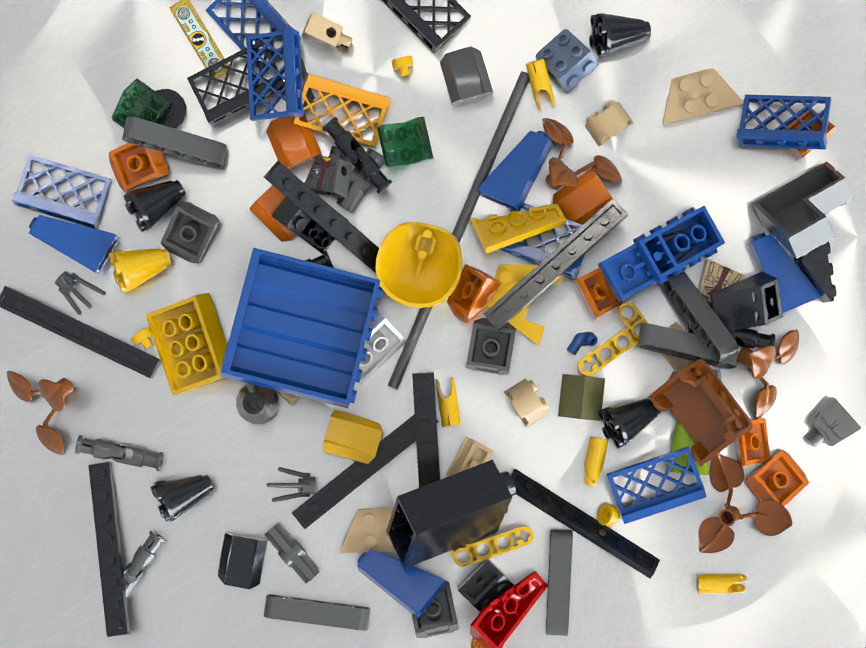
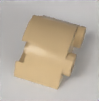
(608, 123)
(526, 402)

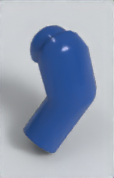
(582, 339)

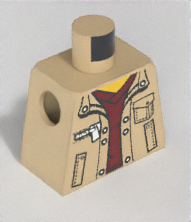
(316, 31)
(716, 277)

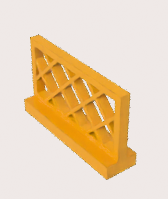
(352, 94)

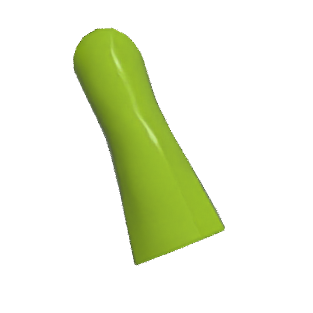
(681, 440)

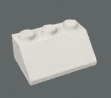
(383, 343)

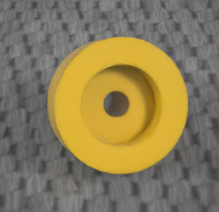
(402, 64)
(142, 337)
(608, 515)

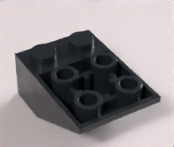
(302, 225)
(819, 271)
(748, 302)
(485, 585)

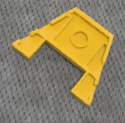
(509, 276)

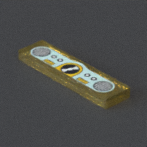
(198, 35)

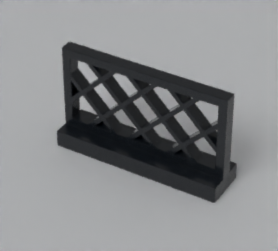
(420, 27)
(241, 100)

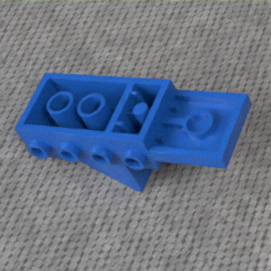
(662, 253)

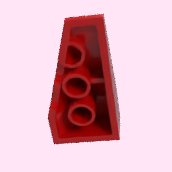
(505, 613)

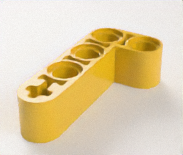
(611, 344)
(494, 549)

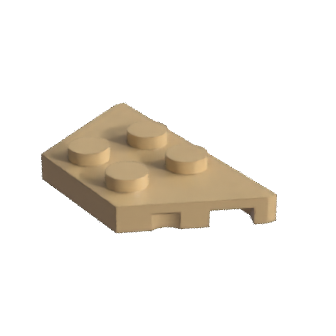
(698, 95)
(369, 532)

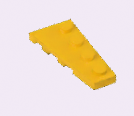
(508, 229)

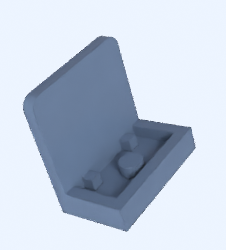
(567, 59)

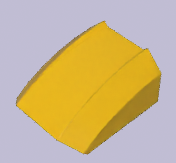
(352, 437)

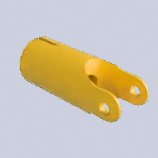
(539, 79)
(448, 406)
(594, 460)
(720, 583)

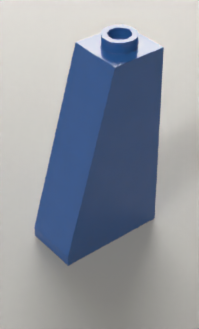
(517, 172)
(78, 242)
(775, 261)
(408, 586)

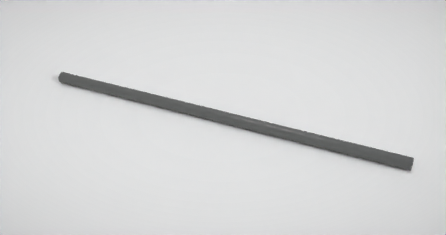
(463, 219)

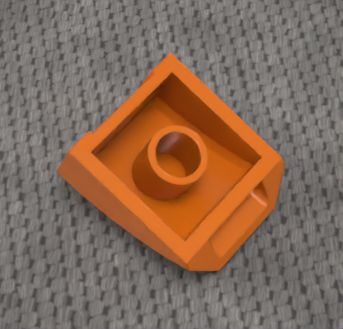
(292, 142)
(136, 165)
(584, 199)
(264, 209)
(472, 293)
(778, 479)

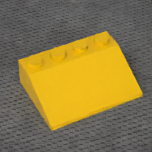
(189, 342)

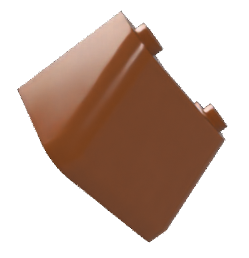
(703, 409)

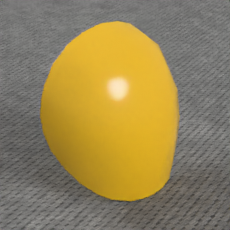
(419, 264)

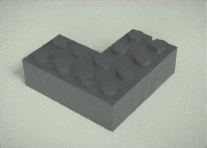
(799, 209)

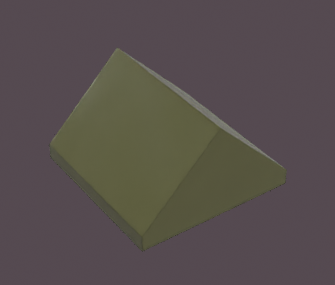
(581, 397)

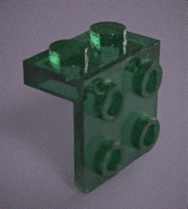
(140, 102)
(405, 142)

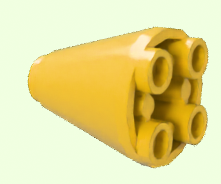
(137, 266)

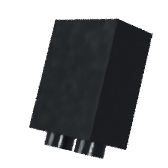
(449, 513)

